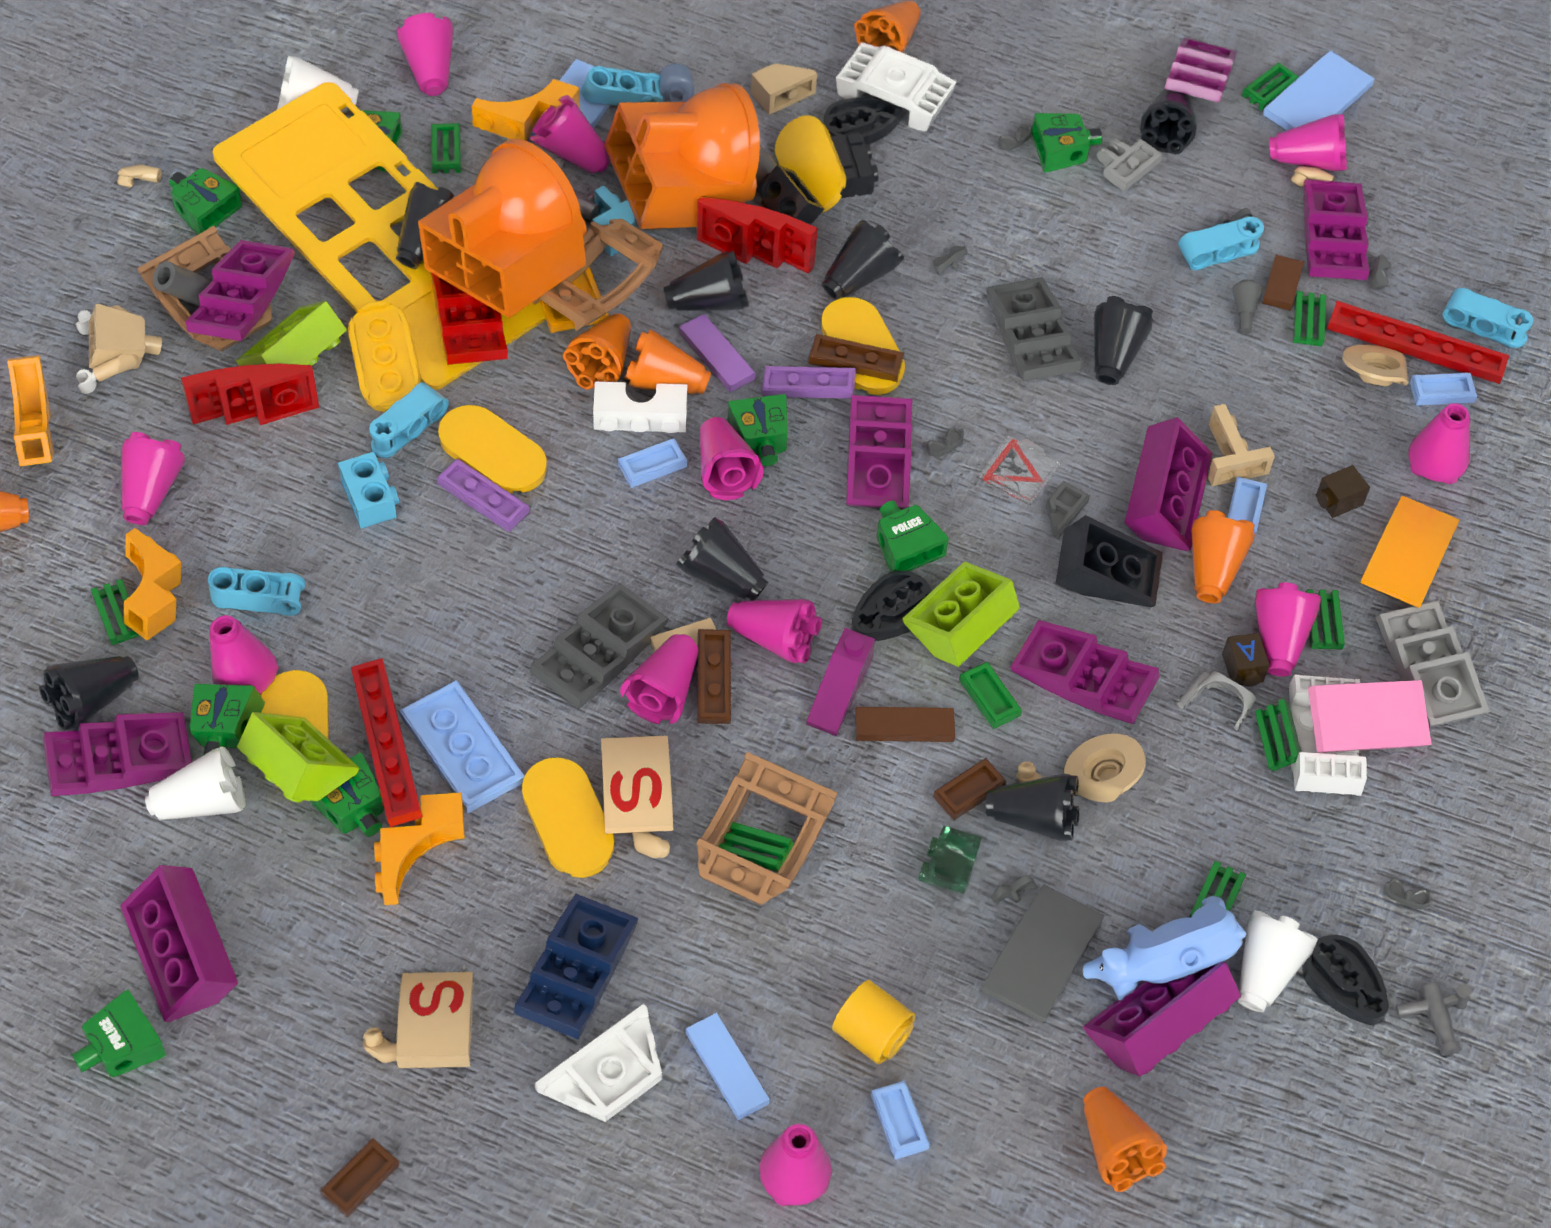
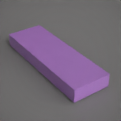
(717, 352)
(809, 382)
(483, 495)

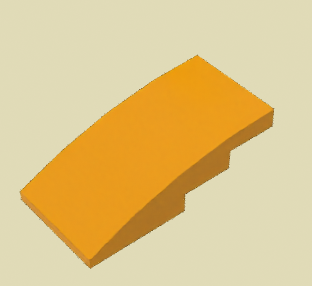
(1410, 551)

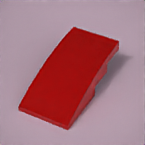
(756, 233)
(467, 326)
(251, 391)

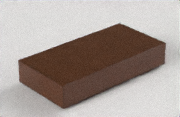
(1283, 282)
(968, 789)
(360, 1177)

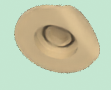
(1377, 364)
(1106, 766)

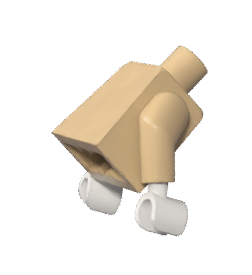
(115, 343)

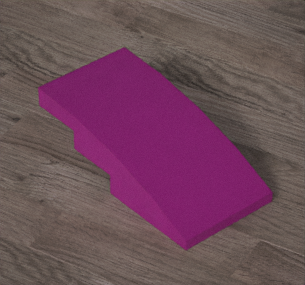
(1201, 69)
(1335, 229)
(240, 290)
(879, 451)
(1085, 671)
(116, 753)

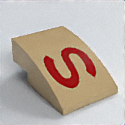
(636, 784)
(435, 1020)

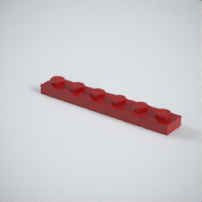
(1418, 342)
(386, 743)

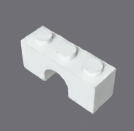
(661, 414)

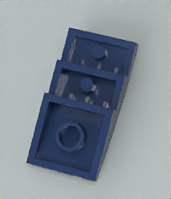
(576, 966)

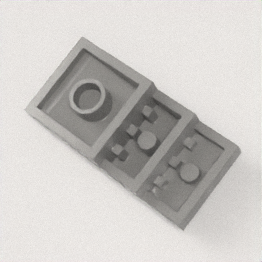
(1431, 652)

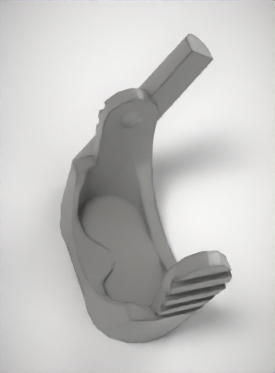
(1215, 680)

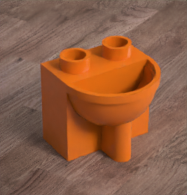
(684, 152)
(508, 231)

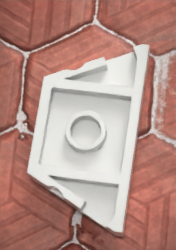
(607, 1070)

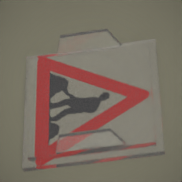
(1019, 469)

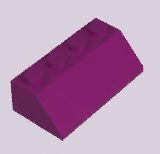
(1168, 485)
(178, 942)
(1161, 1017)

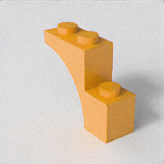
(519, 117)
(30, 411)
(152, 604)
(404, 845)

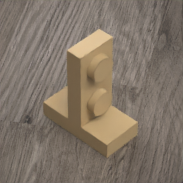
(1236, 457)

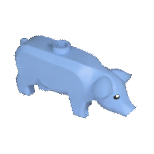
(1170, 950)

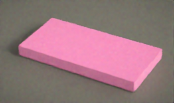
(1369, 716)

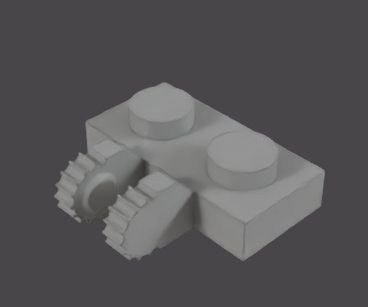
(1127, 164)

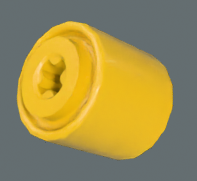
(874, 1022)

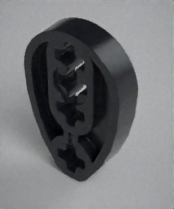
(875, 115)
(885, 593)
(1356, 964)

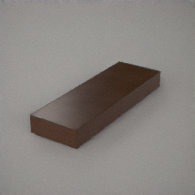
(865, 358)
(714, 676)
(904, 724)

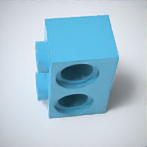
(363, 491)

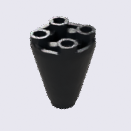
(1169, 122)
(420, 203)
(861, 260)
(709, 286)
(1118, 337)
(723, 562)
(85, 687)
(1038, 805)

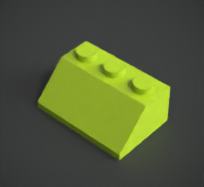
(297, 338)
(962, 612)
(295, 756)

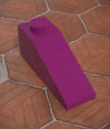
(841, 681)

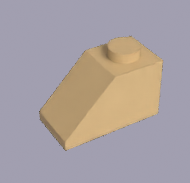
(782, 86)

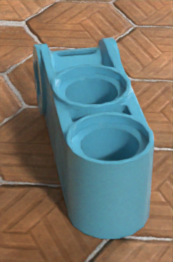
(620, 86)
(1221, 242)
(1487, 317)
(406, 420)
(271, 598)

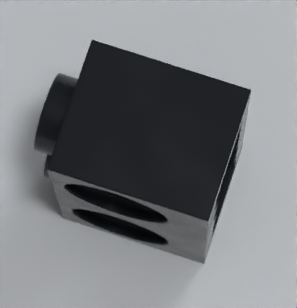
(788, 195)

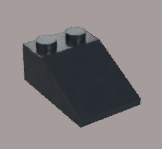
(1108, 564)

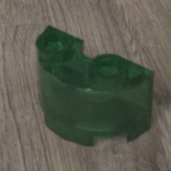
(951, 860)

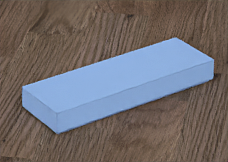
(727, 1066)

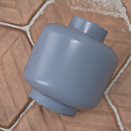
(676, 82)

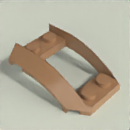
(625, 239)
(195, 256)
(783, 789)

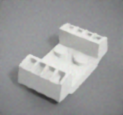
(897, 80)
(1321, 772)

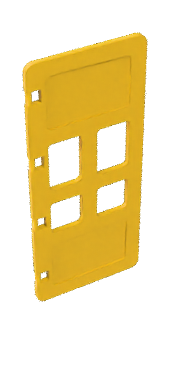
(314, 154)

